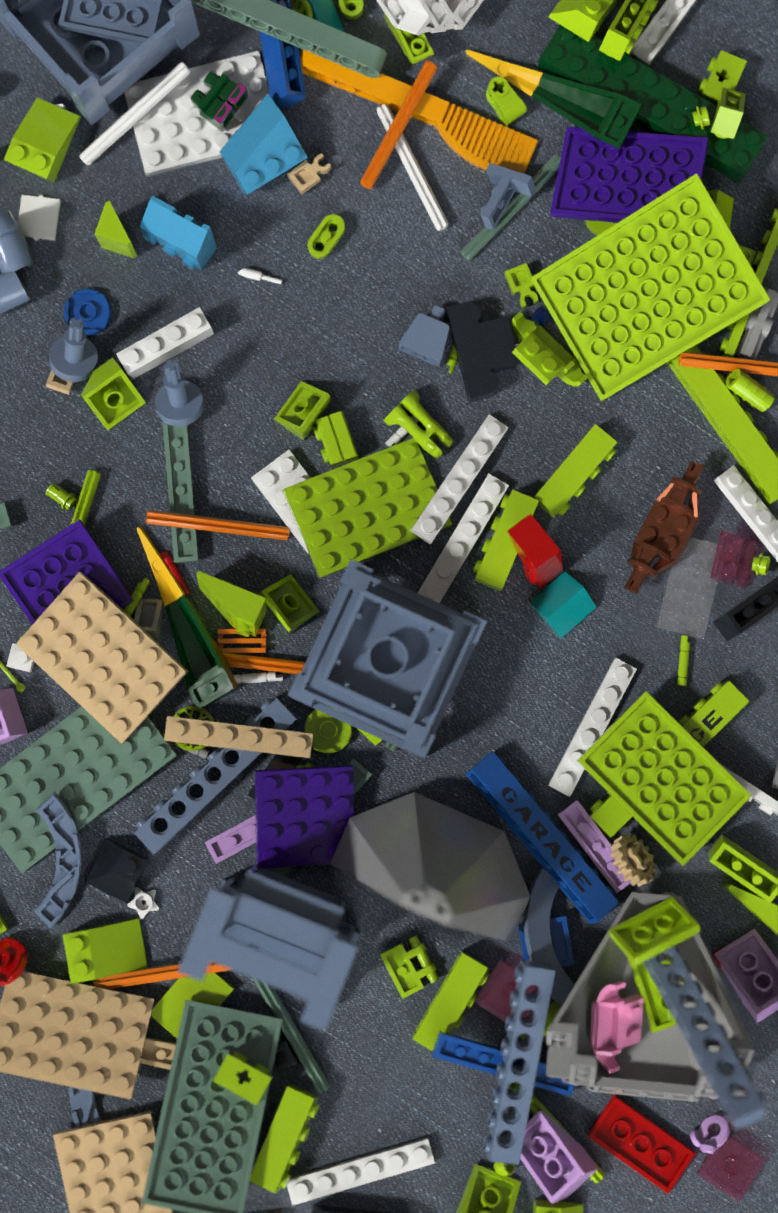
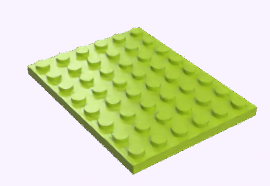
(650, 288)

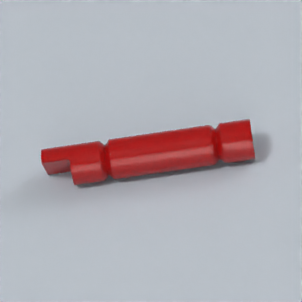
(167, 558)

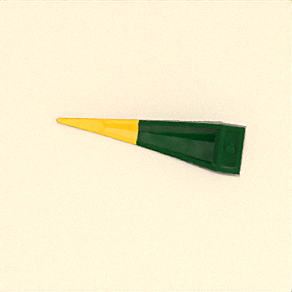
(594, 110)
(198, 652)

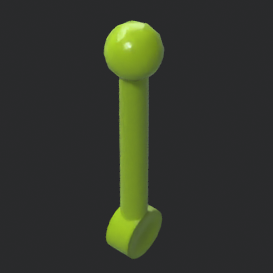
(20, 687)

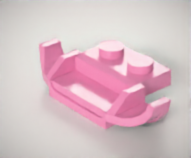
(614, 1024)

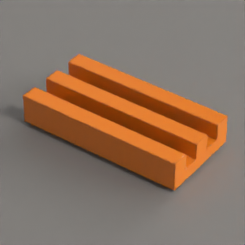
(221, 641)

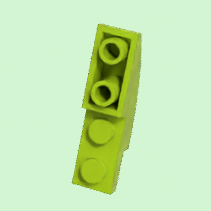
(414, 46)

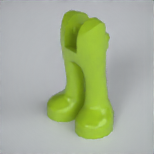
(423, 438)

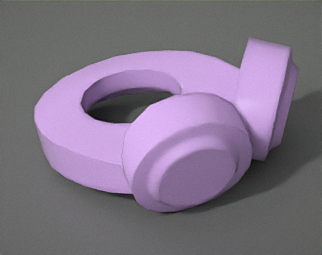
(699, 1136)

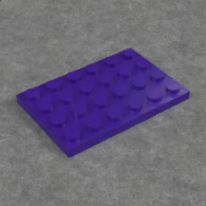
(613, 183)

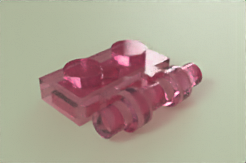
(727, 559)

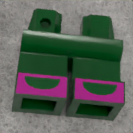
(221, 100)

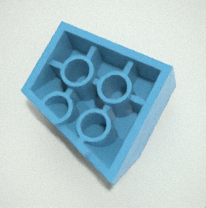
(262, 147)
(178, 234)

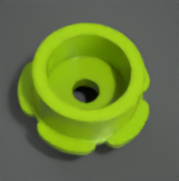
(701, 117)
(761, 564)

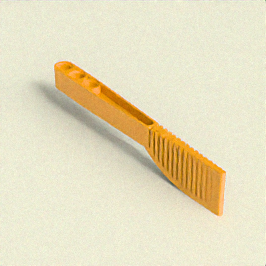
(467, 134)

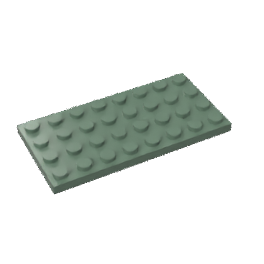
(83, 768)
(204, 1130)

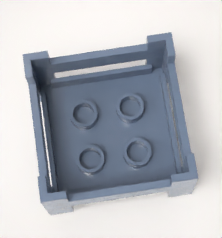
(92, 66)
(387, 660)
(284, 912)

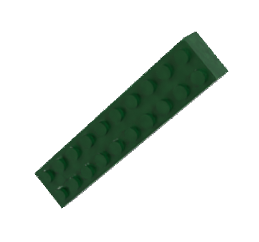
(665, 104)

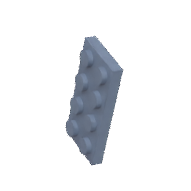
(112, 19)

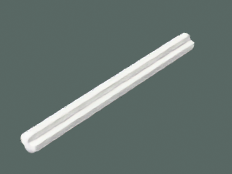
(135, 113)
(415, 172)

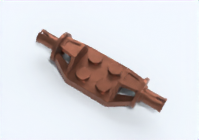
(666, 528)

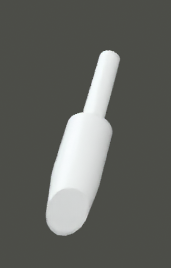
(257, 275)

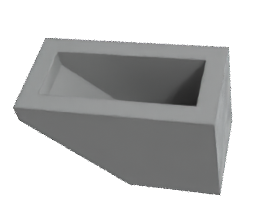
(149, 616)

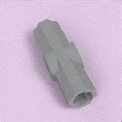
(757, 328)

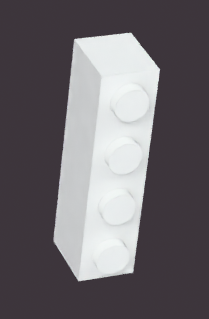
(165, 343)

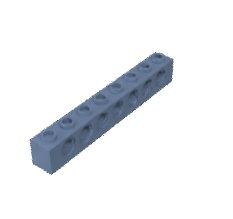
(147, 830)
(739, 1110)
(509, 1148)

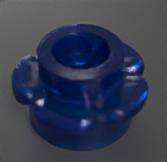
(541, 315)

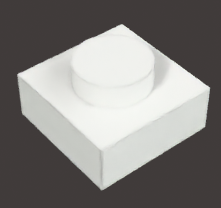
(19, 659)

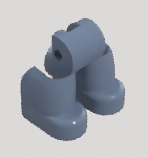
(13, 255)

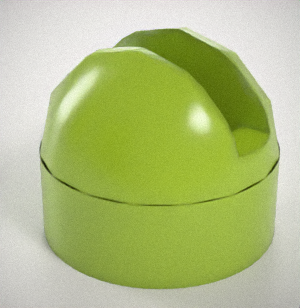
(504, 1169)

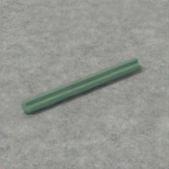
(513, 207)
(293, 1036)

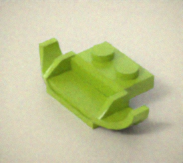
(544, 354)

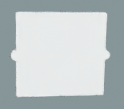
(39, 217)

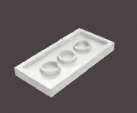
(273, 479)

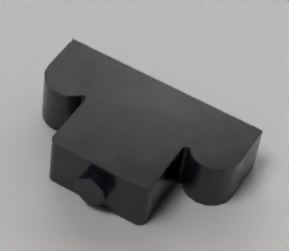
(481, 348)

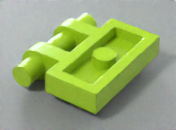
(402, 970)

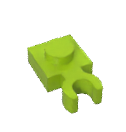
(520, 282)

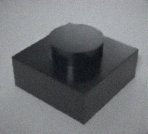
(284, 1058)

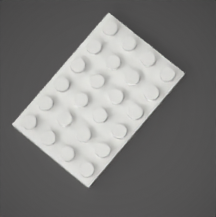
(173, 130)

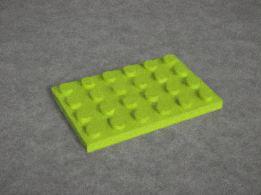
(362, 506)
(664, 778)

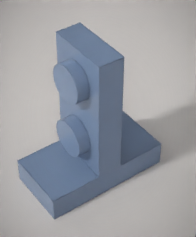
(506, 184)

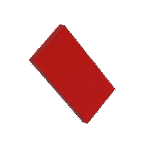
(641, 1143)

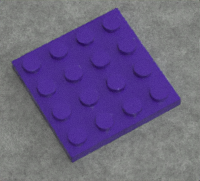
(48, 568)
(301, 814)

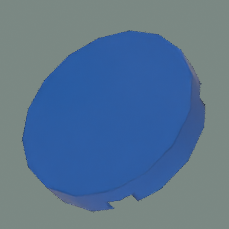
(91, 308)

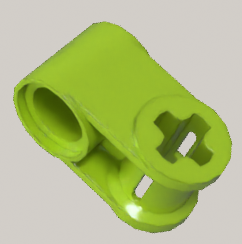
(507, 103)

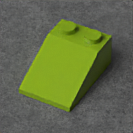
(42, 139)
(238, 606)
(105, 950)
(489, 1192)

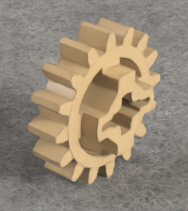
(633, 860)

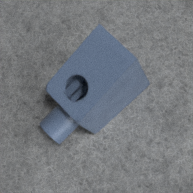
(426, 337)

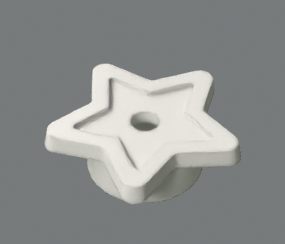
(137, 904)

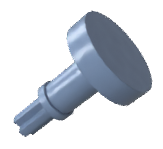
(73, 355)
(179, 400)

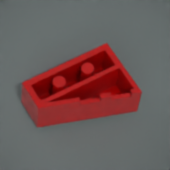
(536, 551)

